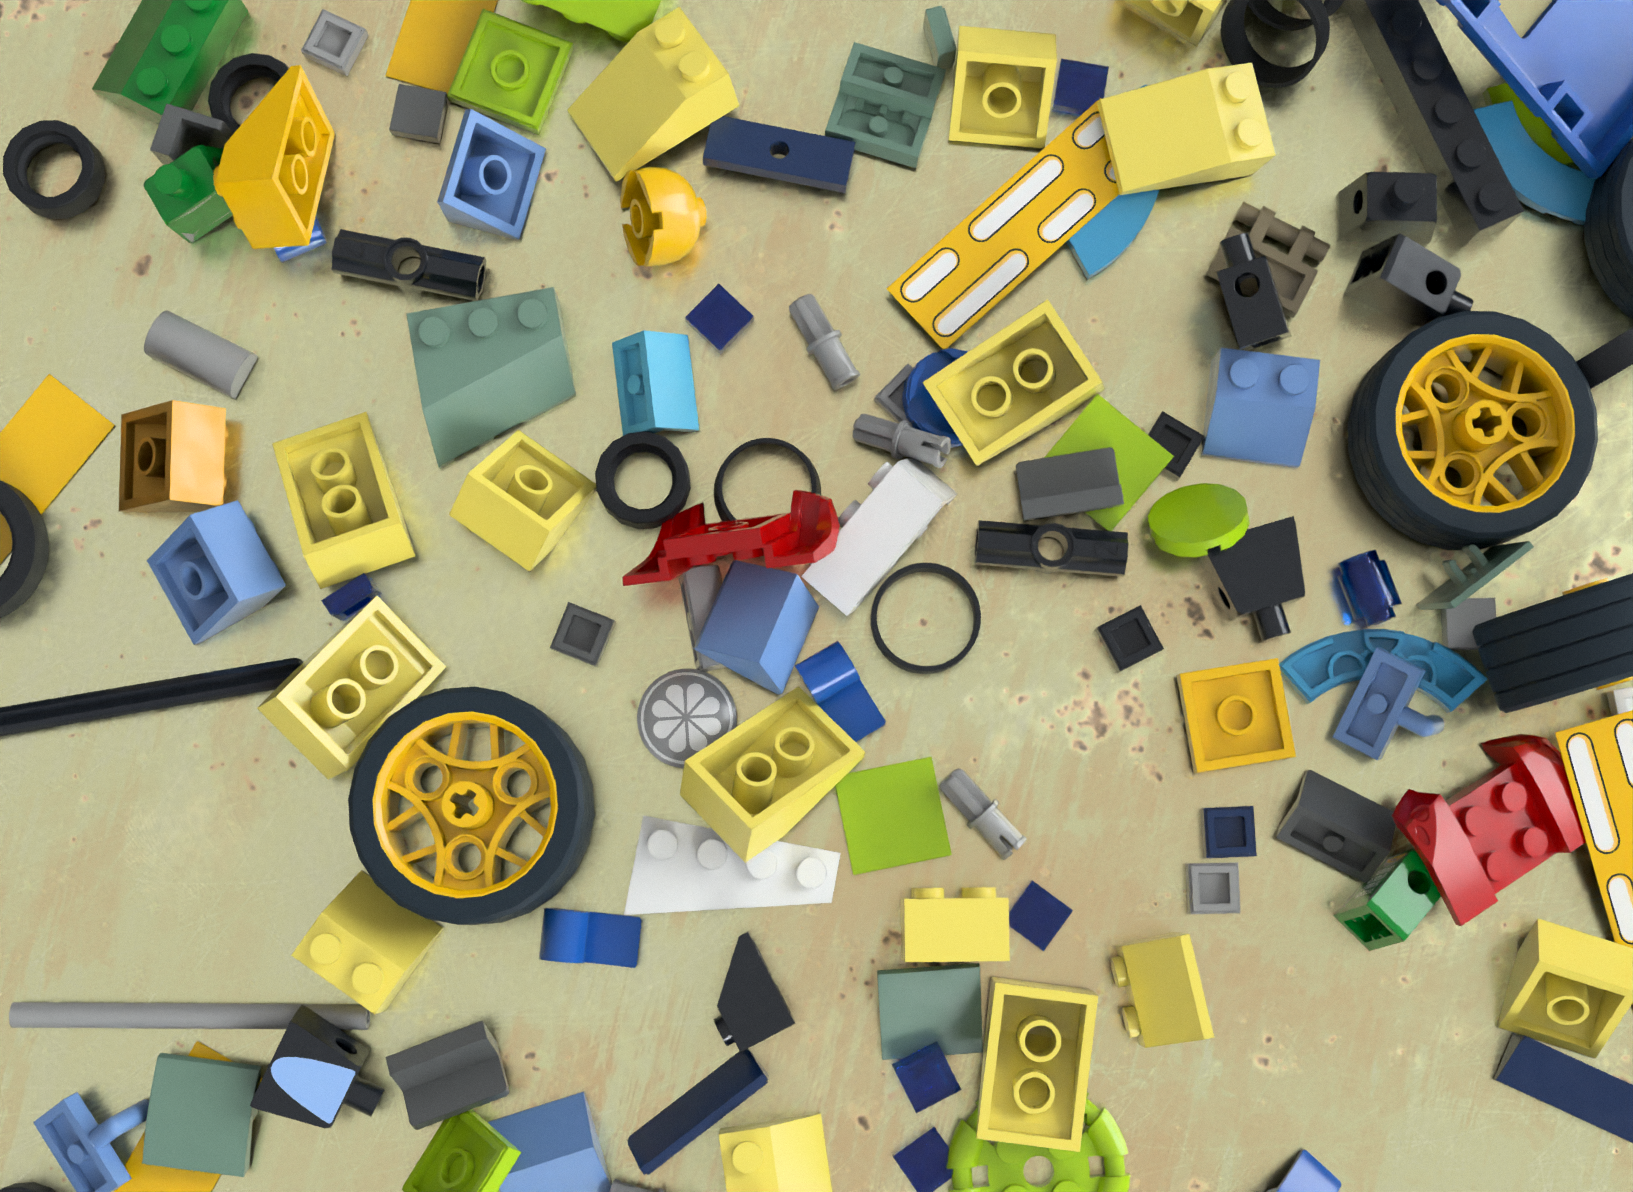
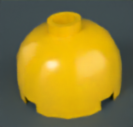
(662, 216)

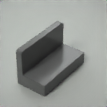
(185, 129)
(1069, 484)
(1338, 827)
(449, 1074)

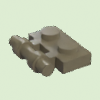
(1289, 273)

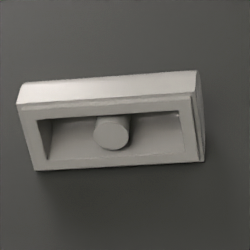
(199, 353)
(699, 591)

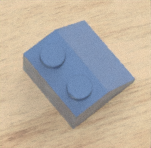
(1259, 407)
(215, 570)

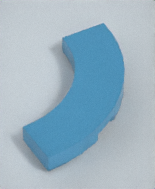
(1533, 174)
(1111, 231)
(1346, 655)

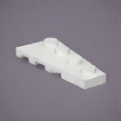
(696, 870)

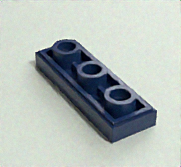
(750, 150)

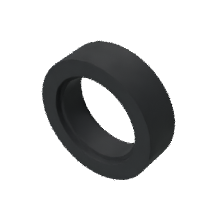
(29, 549)

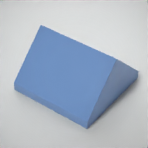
(490, 177)
(758, 623)
(556, 1148)

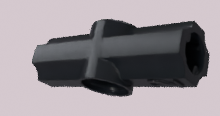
(379, 259)
(1083, 549)

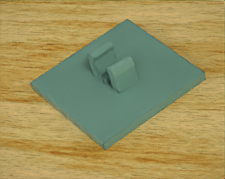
(1475, 575)
(930, 1007)

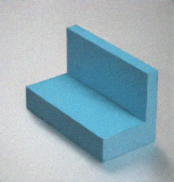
(655, 383)

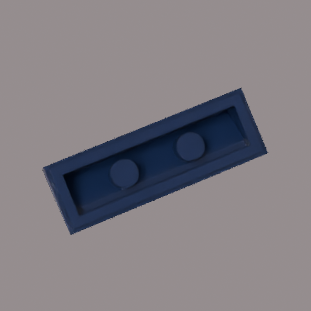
(1568, 1085)
(697, 1110)

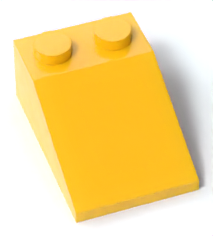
(277, 165)

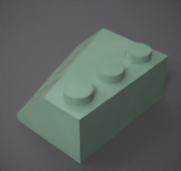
(489, 367)

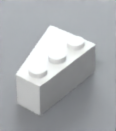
(878, 532)

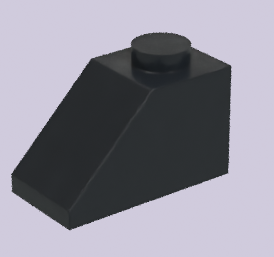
(750, 999)

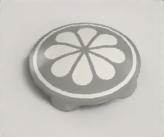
(684, 714)

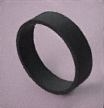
(1608, 359)
(934, 568)

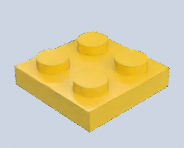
(1236, 715)

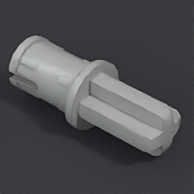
(823, 341)
(901, 439)
(982, 813)

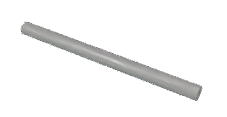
(178, 1015)

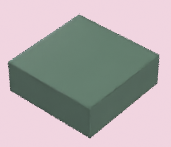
(939, 37)

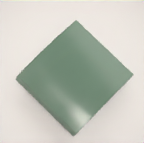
(885, 104)
(201, 1115)

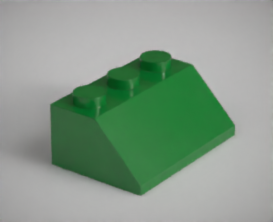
(169, 54)

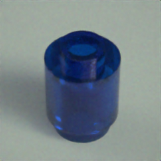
(1369, 588)

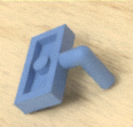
(1382, 705)
(85, 1146)

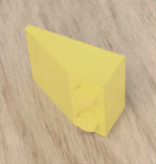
(653, 95)
(1187, 130)
(1014, 383)
(342, 501)
(351, 688)
(768, 772)
(1036, 1064)

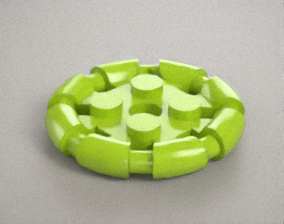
(1069, 1168)

